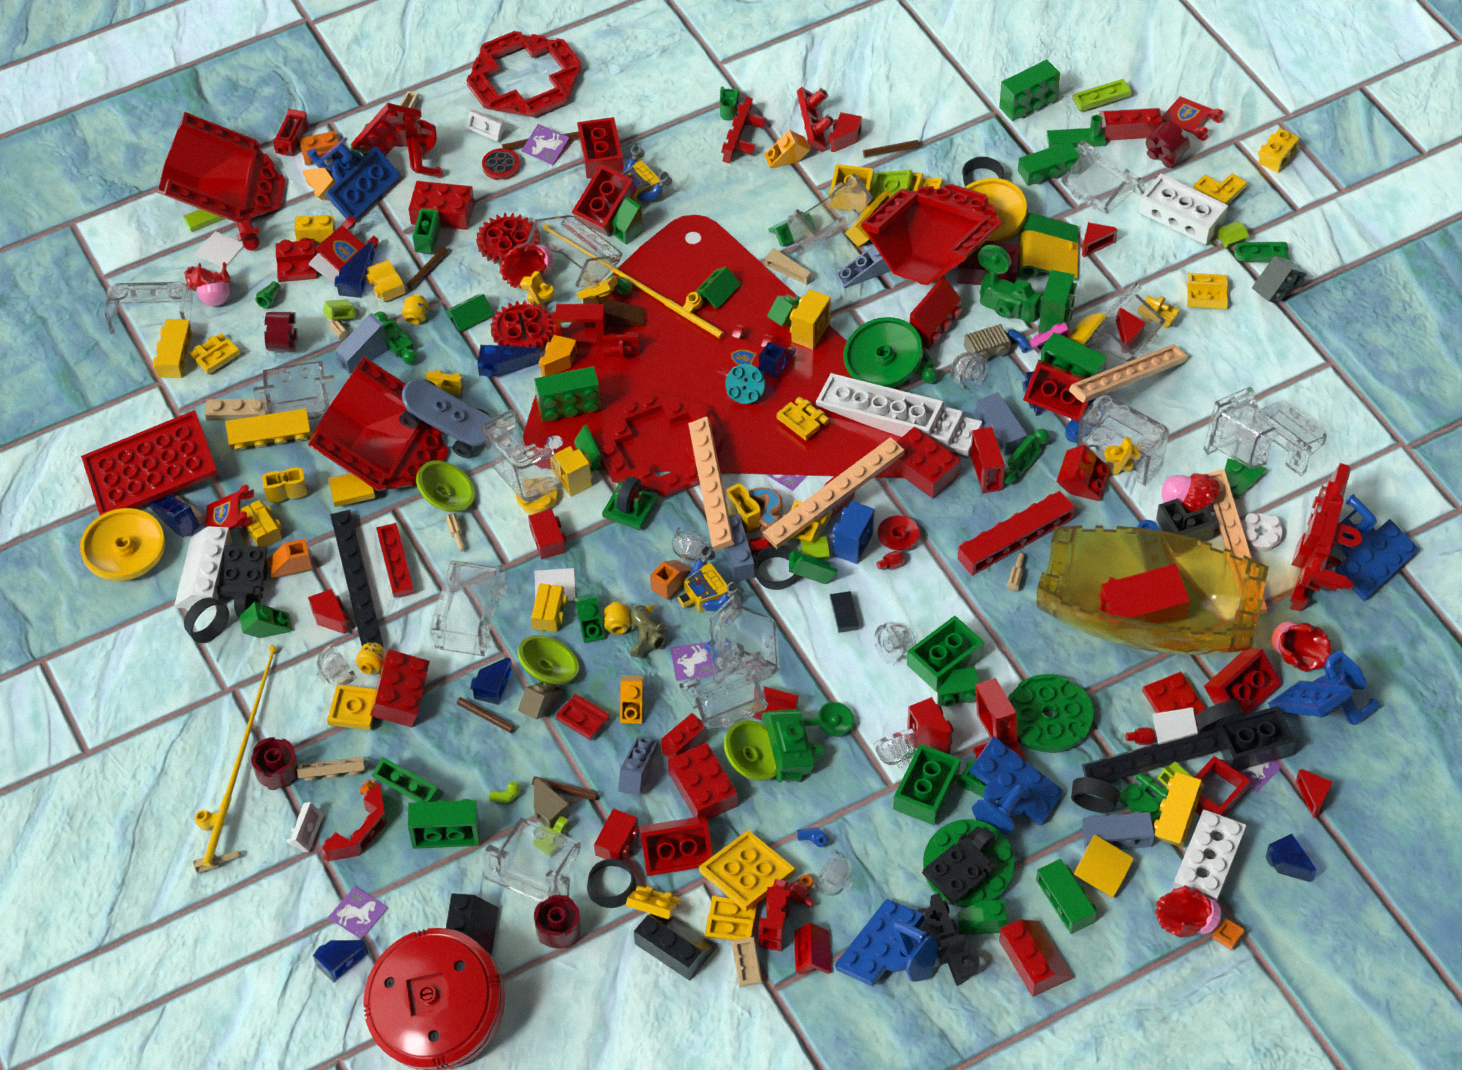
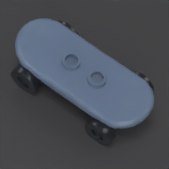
(445, 413)

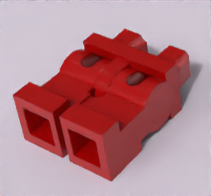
(777, 909)

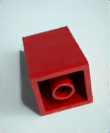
(1147, 596)

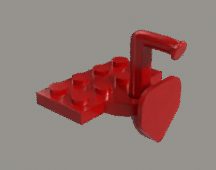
(400, 128)

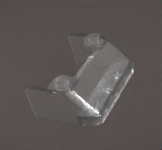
(830, 215)
(577, 243)
(147, 293)

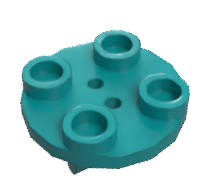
(736, 381)

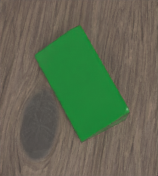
(587, 445)

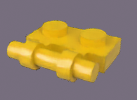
(220, 353)
(797, 419)
(653, 901)

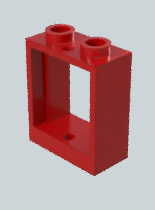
(580, 313)
(987, 460)
(996, 712)
(1234, 777)

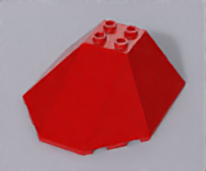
(220, 171)
(930, 230)
(365, 431)

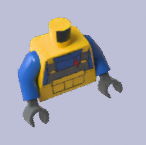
(647, 182)
(705, 586)

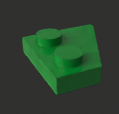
(1241, 477)

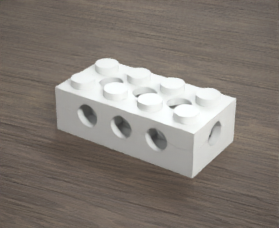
(1183, 208)
(1210, 854)

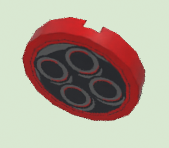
(500, 164)

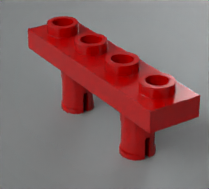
(812, 123)
(734, 142)

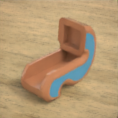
(770, 502)

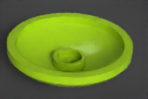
(445, 486)
(548, 660)
(750, 750)

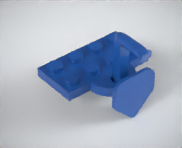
(357, 177)
(1376, 555)
(1328, 691)
(1015, 785)
(891, 944)

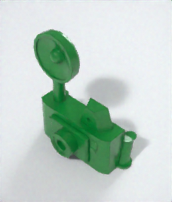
(1003, 296)
(790, 742)

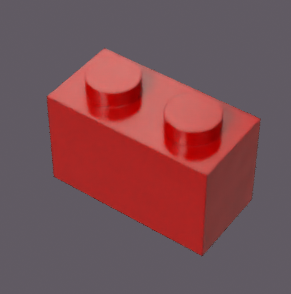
(547, 534)
(684, 736)
(616, 836)

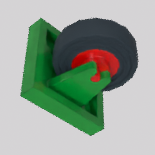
(630, 504)

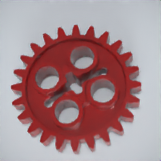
(502, 235)
(536, 321)

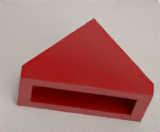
(1097, 238)
(1129, 327)
(1314, 790)

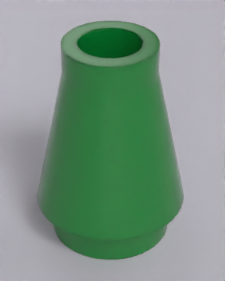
(267, 295)

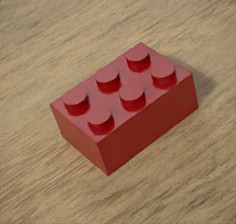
(600, 145)
(603, 199)
(451, 201)
(926, 463)
(399, 688)
(702, 782)

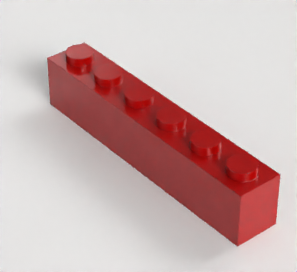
(1015, 532)

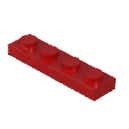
(395, 560)

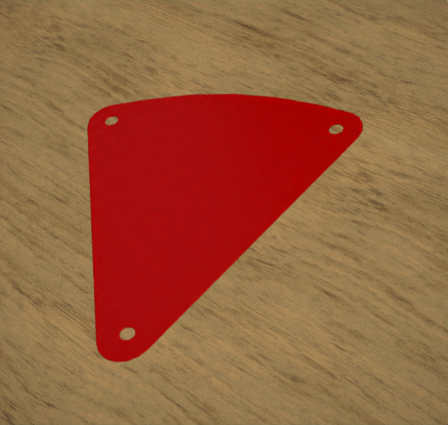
(683, 359)

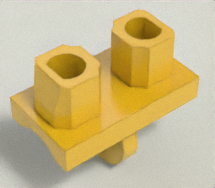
(538, 290)
(1167, 311)
(449, 383)
(1122, 455)

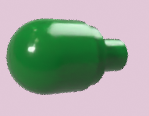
(623, 287)

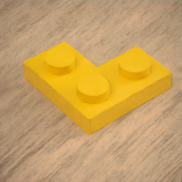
(1223, 191)
(601, 288)

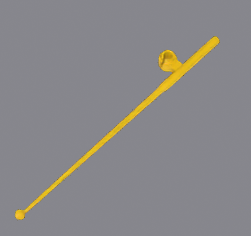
(693, 302)
(207, 820)

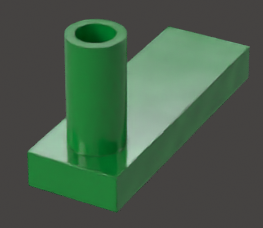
(1092, 135)

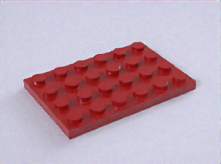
(150, 464)

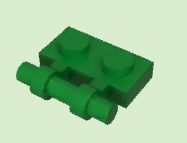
(1138, 800)

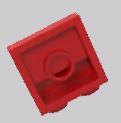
(293, 260)

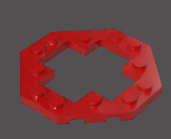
(512, 101)
(619, 431)

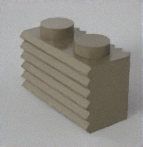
(988, 342)

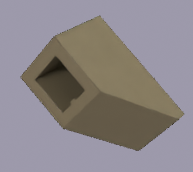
(539, 699)
(548, 804)

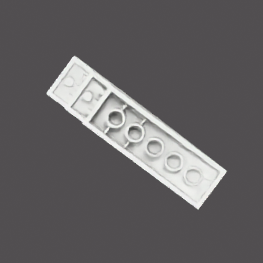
(898, 412)

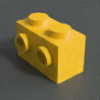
(1278, 150)

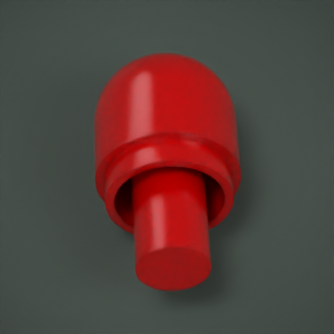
(891, 560)
(1142, 736)
(800, 894)

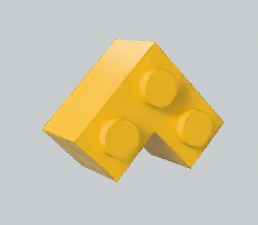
(574, 470)

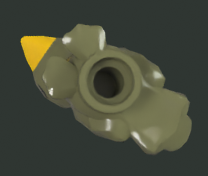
(649, 633)

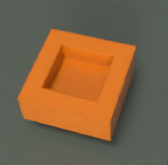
(1228, 934)

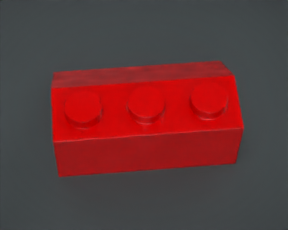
(1130, 123)
(936, 312)
(1050, 390)
(1245, 679)
(675, 845)
(1034, 956)

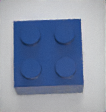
(853, 532)

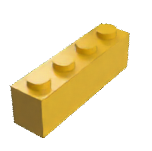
(268, 429)

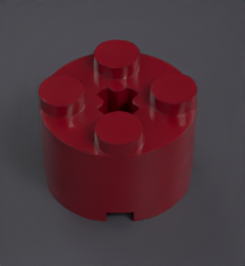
(1167, 144)
(280, 331)
(274, 763)
(557, 922)

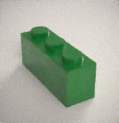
(1047, 163)
(406, 782)
(1066, 896)

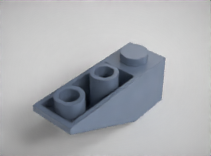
(864, 267)
(637, 766)

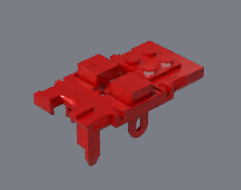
(1315, 545)

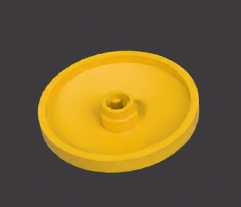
(1008, 203)
(122, 544)

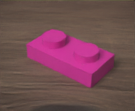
(1041, 338)

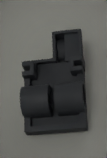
(243, 575)
(962, 865)
(939, 926)

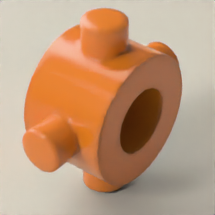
(366, 786)
(806, 880)

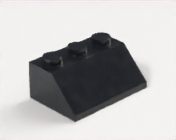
(1255, 738)
(473, 918)
(673, 944)

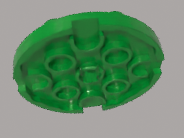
(1055, 693)
(999, 853)

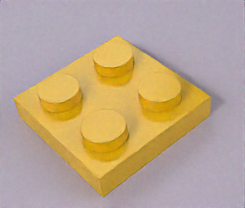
(352, 707)

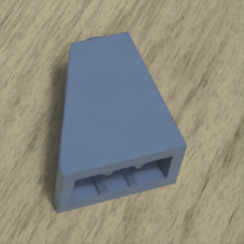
(365, 340)

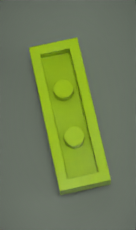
(1101, 95)

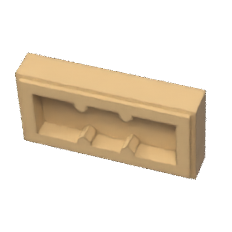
(746, 962)

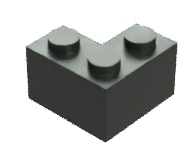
(1277, 278)
(1175, 520)

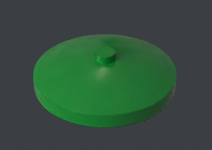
(883, 352)

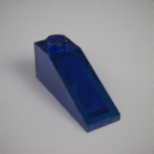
(352, 276)
(502, 360)
(175, 515)

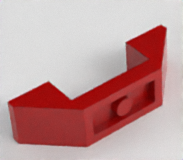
(340, 848)

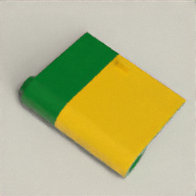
(1047, 246)

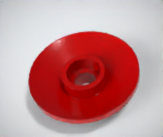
(898, 526)

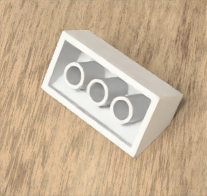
(203, 567)

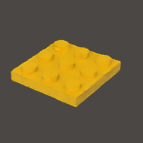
(746, 870)

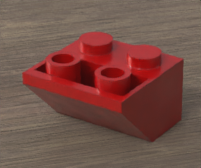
(1083, 473)
(930, 725)

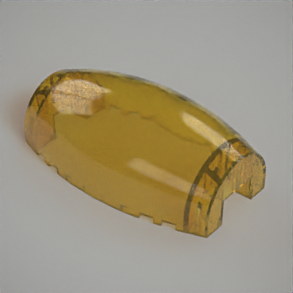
(1221, 588)

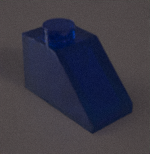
(492, 681)
(1290, 859)
(339, 956)

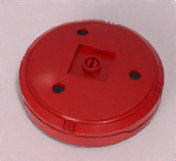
(434, 999)

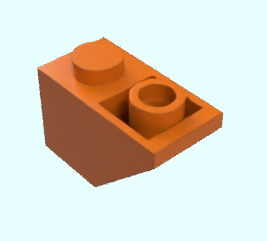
(290, 559)
(668, 577)

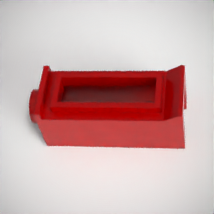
(288, 145)

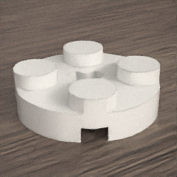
(1263, 522)

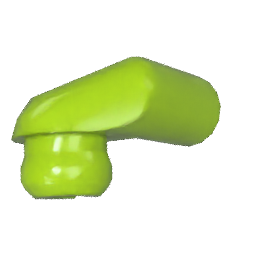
(506, 796)

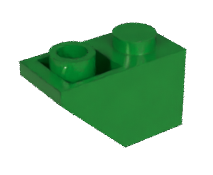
(628, 221)
(782, 309)
(589, 617)
(264, 621)
(958, 687)

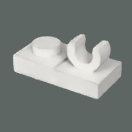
(485, 125)
(306, 827)

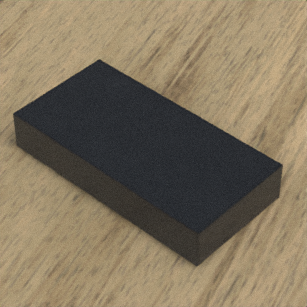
(844, 611)

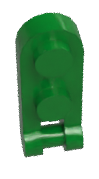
(1260, 251)

